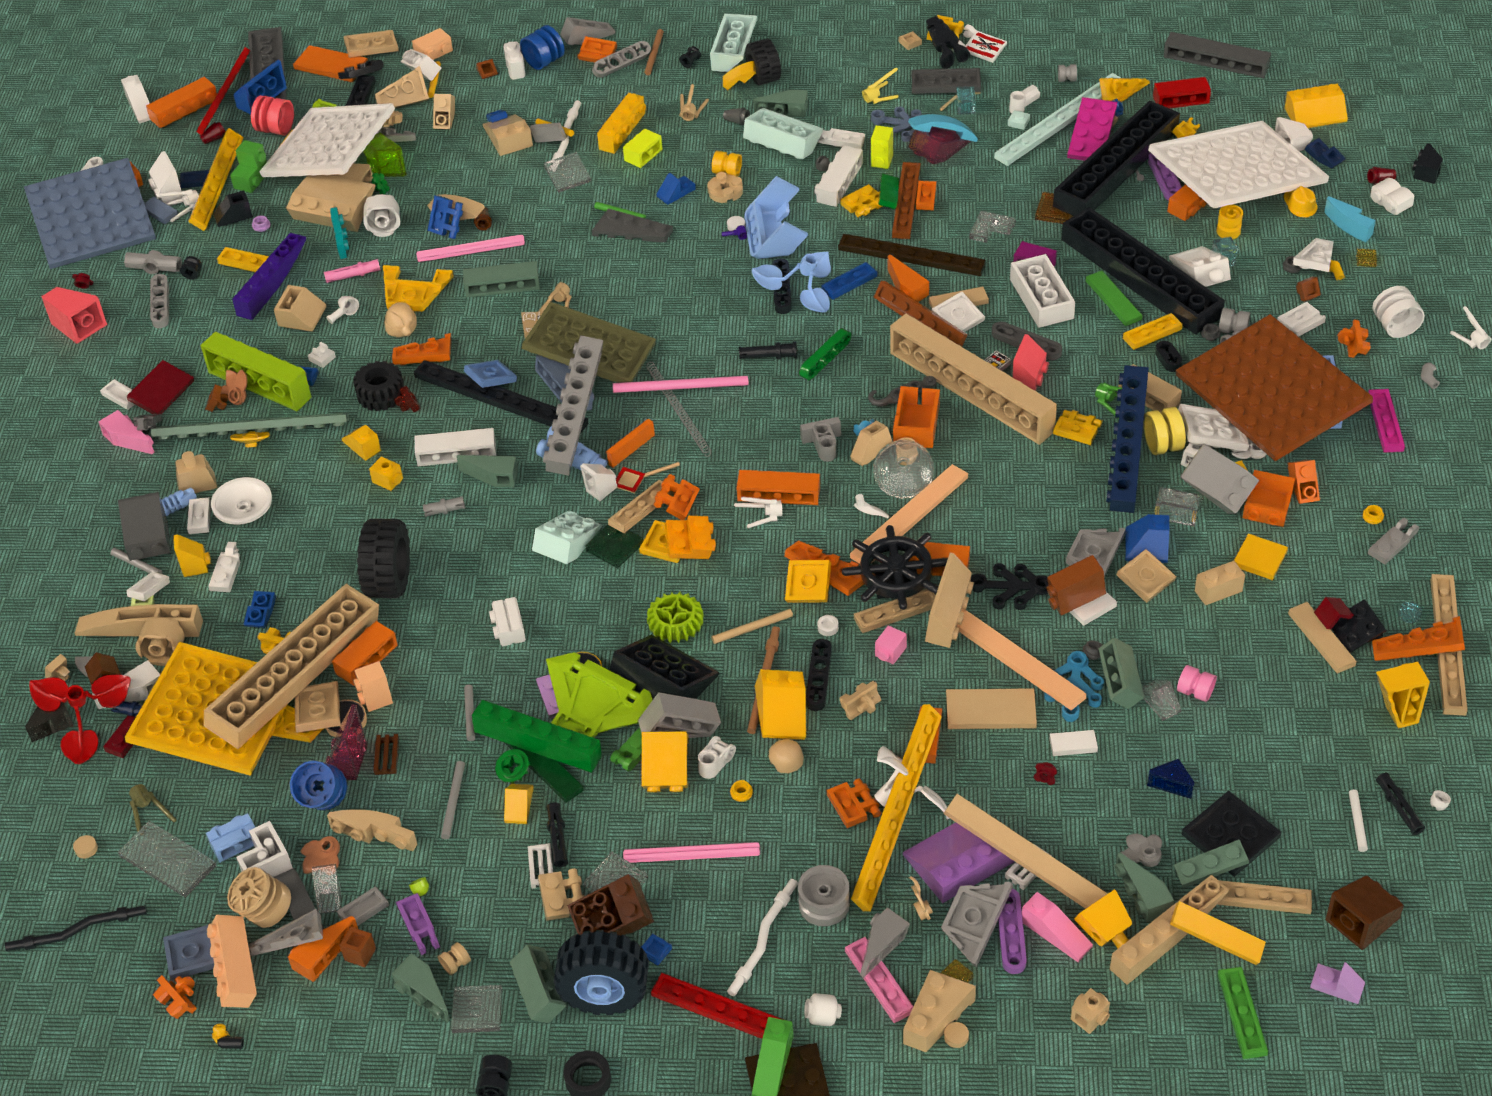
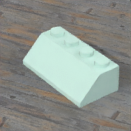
(731, 41)
(782, 133)

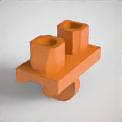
(1355, 339)
(178, 992)

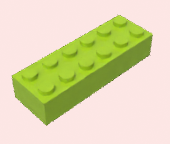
(265, 373)

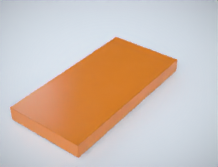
(326, 62)

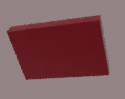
(160, 388)

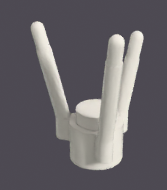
(190, 198)
(1479, 336)
(772, 508)

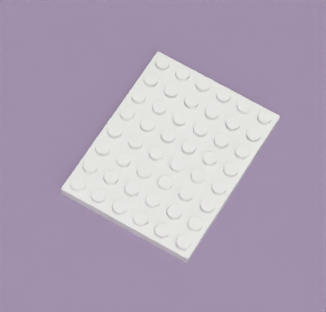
(1238, 164)

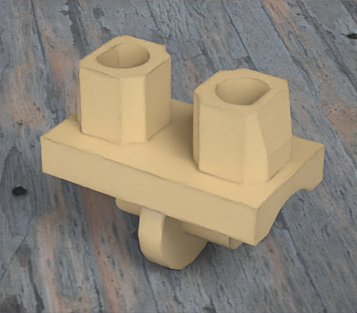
(861, 701)

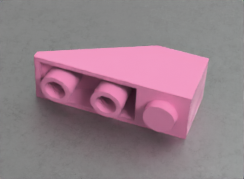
(123, 433)

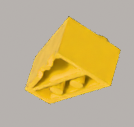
(1404, 692)

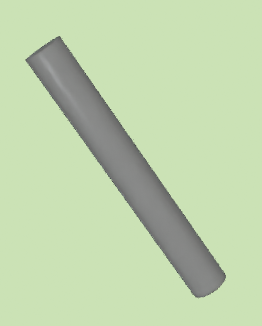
(137, 563)
(469, 709)

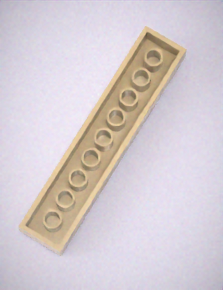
(973, 378)
(290, 666)

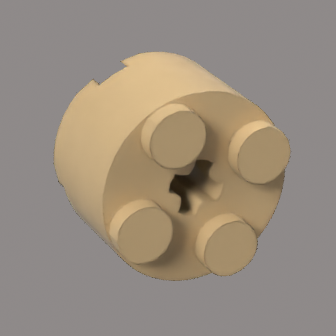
(159, 640)

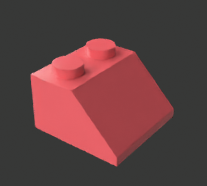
(1030, 363)

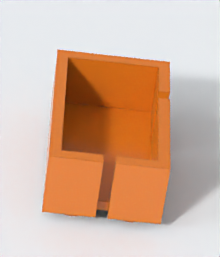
(915, 419)

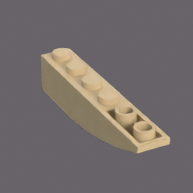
(130, 620)
(1159, 935)

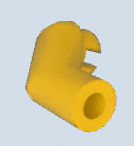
(1335, 267)

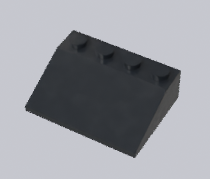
(662, 668)

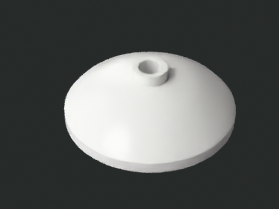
(241, 500)

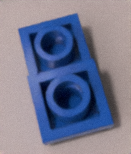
(260, 609)

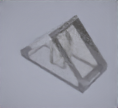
(1161, 698)

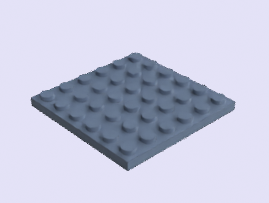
(89, 213)

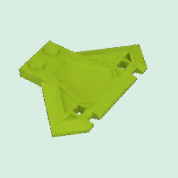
(593, 697)

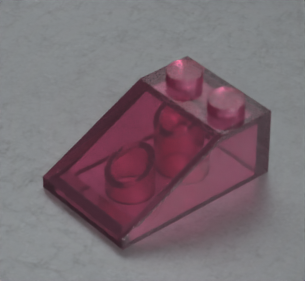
(937, 144)
(349, 745)

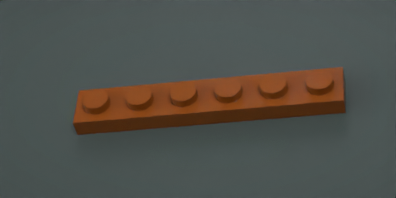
(906, 200)
(904, 305)

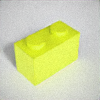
(882, 147)
(642, 148)

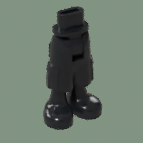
(943, 39)

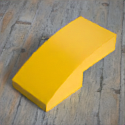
(742, 72)

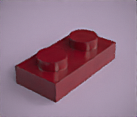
(116, 744)

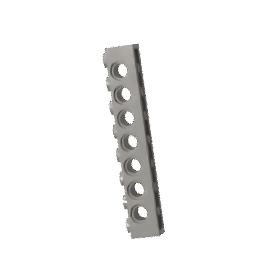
(574, 405)

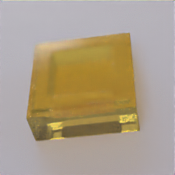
(1366, 257)

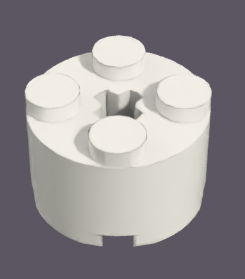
(381, 215)

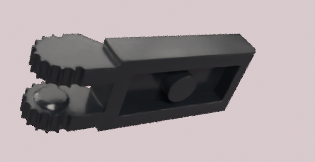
(361, 69)

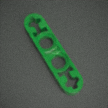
(825, 354)

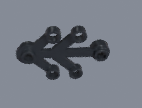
(1035, 585)

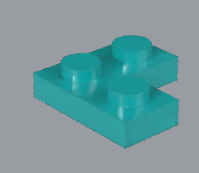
(340, 232)

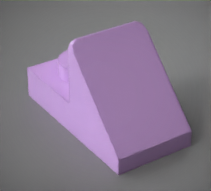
(1341, 984)

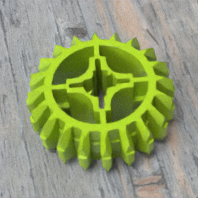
(675, 617)

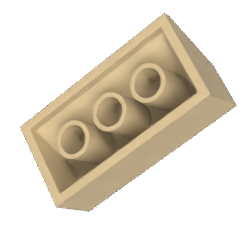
(949, 603)

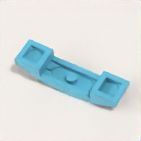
(925, 122)

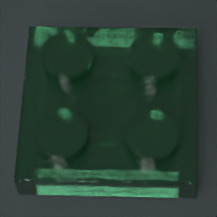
(614, 545)

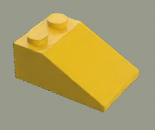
(781, 704)

